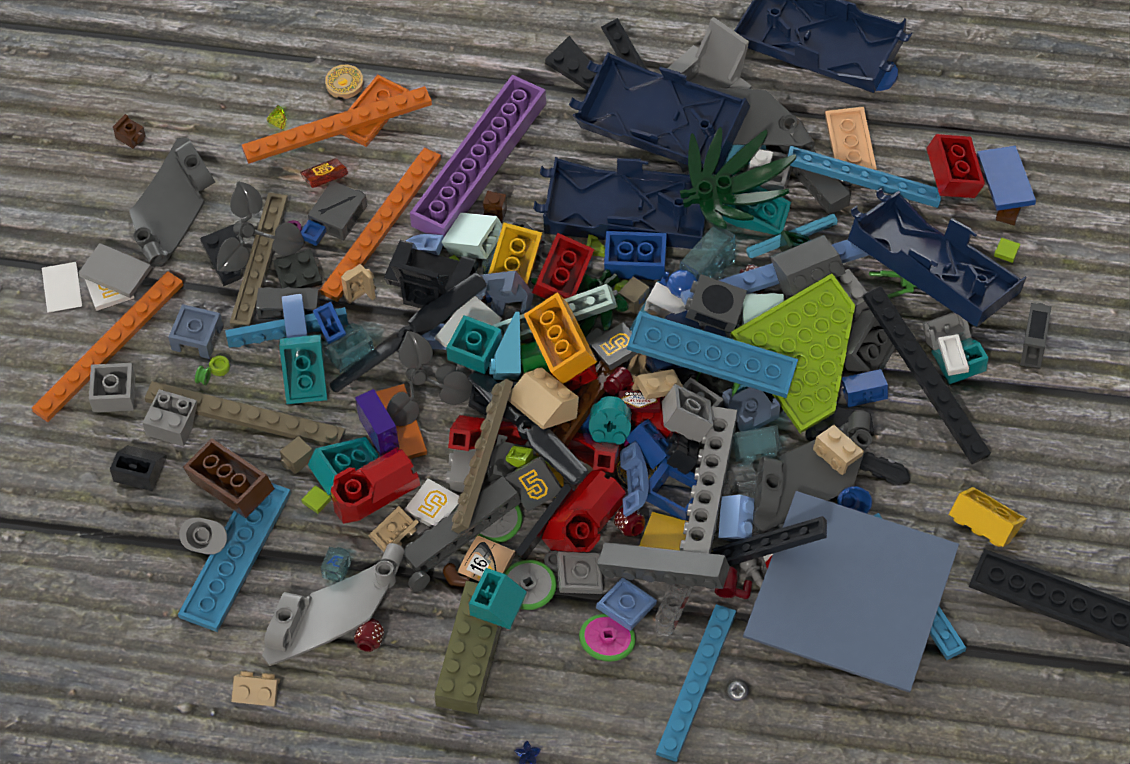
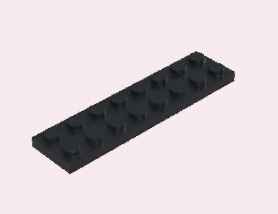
(1053, 596)

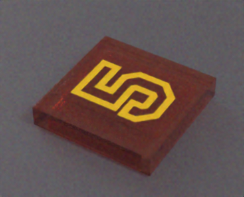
(324, 173)

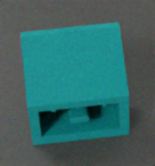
(975, 357)
(497, 599)

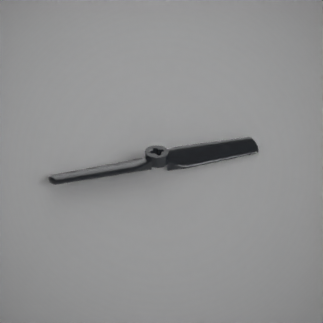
(421, 323)
(541, 440)

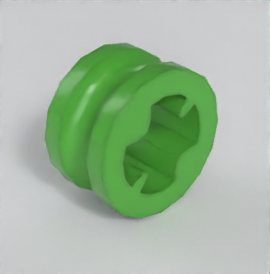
(203, 375)

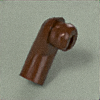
(453, 577)

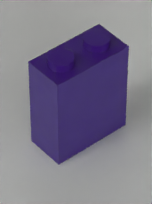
(377, 422)

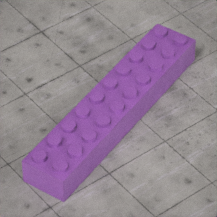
(478, 156)

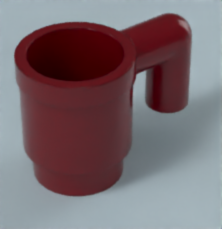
(617, 381)
(730, 590)

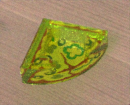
(277, 117)

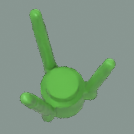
(909, 287)

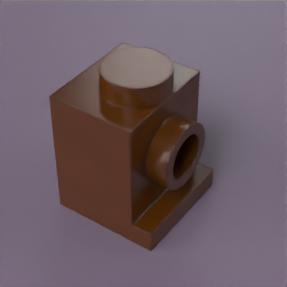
(129, 132)
(495, 205)

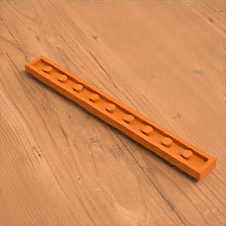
(336, 124)
(382, 221)
(108, 345)

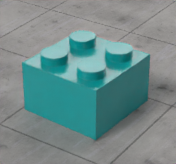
(473, 344)

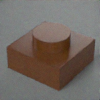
(1008, 215)

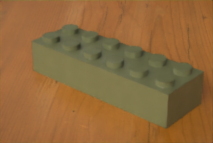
(467, 659)

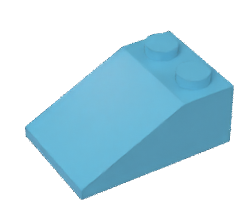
(507, 358)

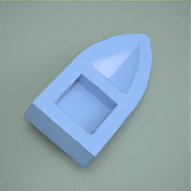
(428, 243)

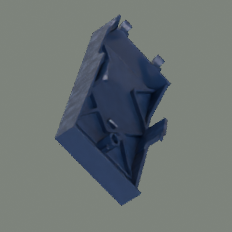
(825, 38)
(658, 110)
(626, 200)
(933, 261)

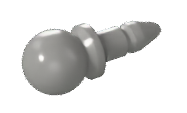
(752, 570)

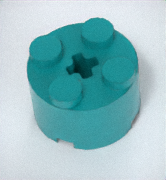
(610, 420)

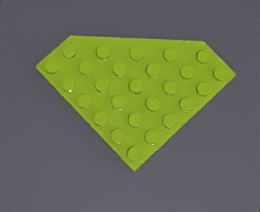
(816, 332)

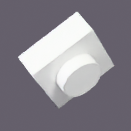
(761, 158)

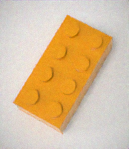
(560, 338)

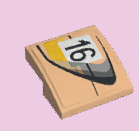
(484, 555)

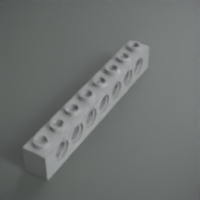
(724, 420)

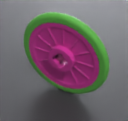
(610, 649)

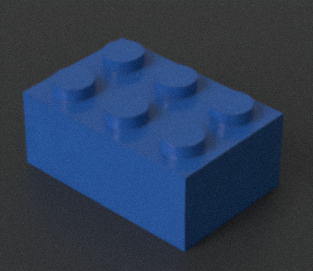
(635, 254)

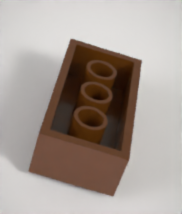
(228, 477)

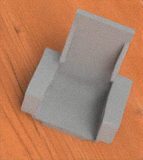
(717, 60)

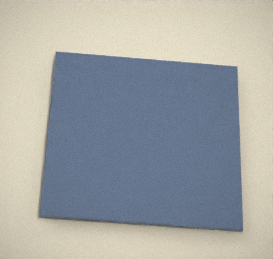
(855, 597)

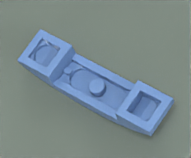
(294, 316)
(637, 478)

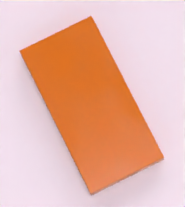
(377, 90)
(409, 436)

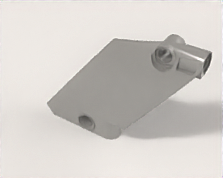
(329, 611)

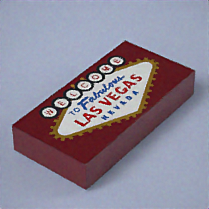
(637, 402)

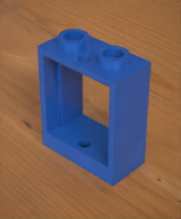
(656, 482)

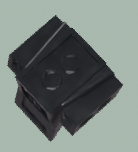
(424, 274)

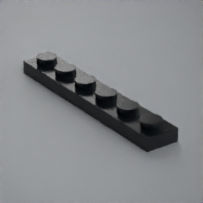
(773, 541)

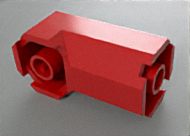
(372, 486)
(584, 514)

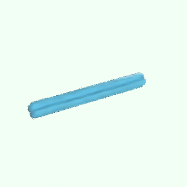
(807, 229)

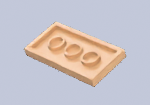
(850, 136)

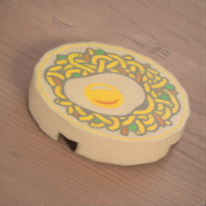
(344, 81)

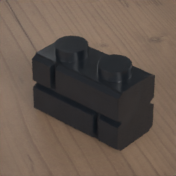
(681, 452)

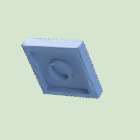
(626, 604)

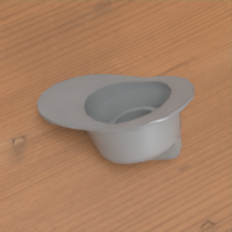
(203, 535)

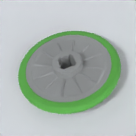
(505, 527)
(542, 582)

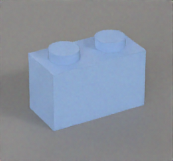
(736, 518)

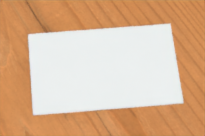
(61, 287)

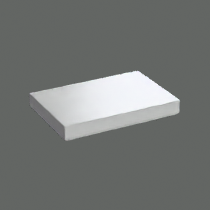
(473, 308)

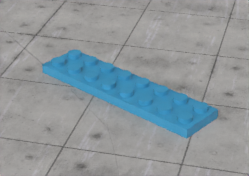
(712, 354)
(227, 570)

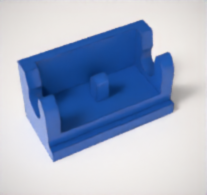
(865, 388)
(650, 442)

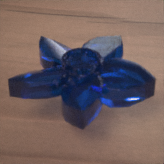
(527, 753)

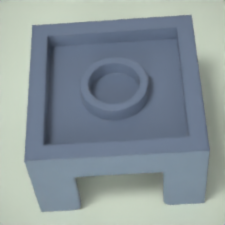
(506, 288)
(195, 329)
(752, 408)

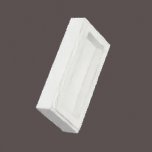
(953, 354)

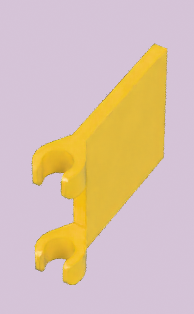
(663, 532)

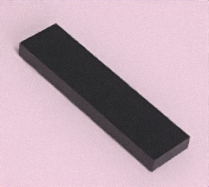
(537, 531)

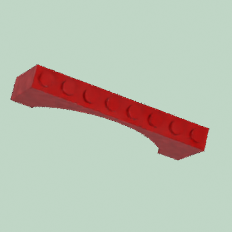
(598, 455)

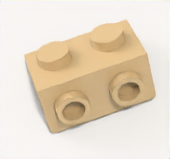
(357, 283)
(656, 384)
(837, 449)
(393, 529)
(255, 689)

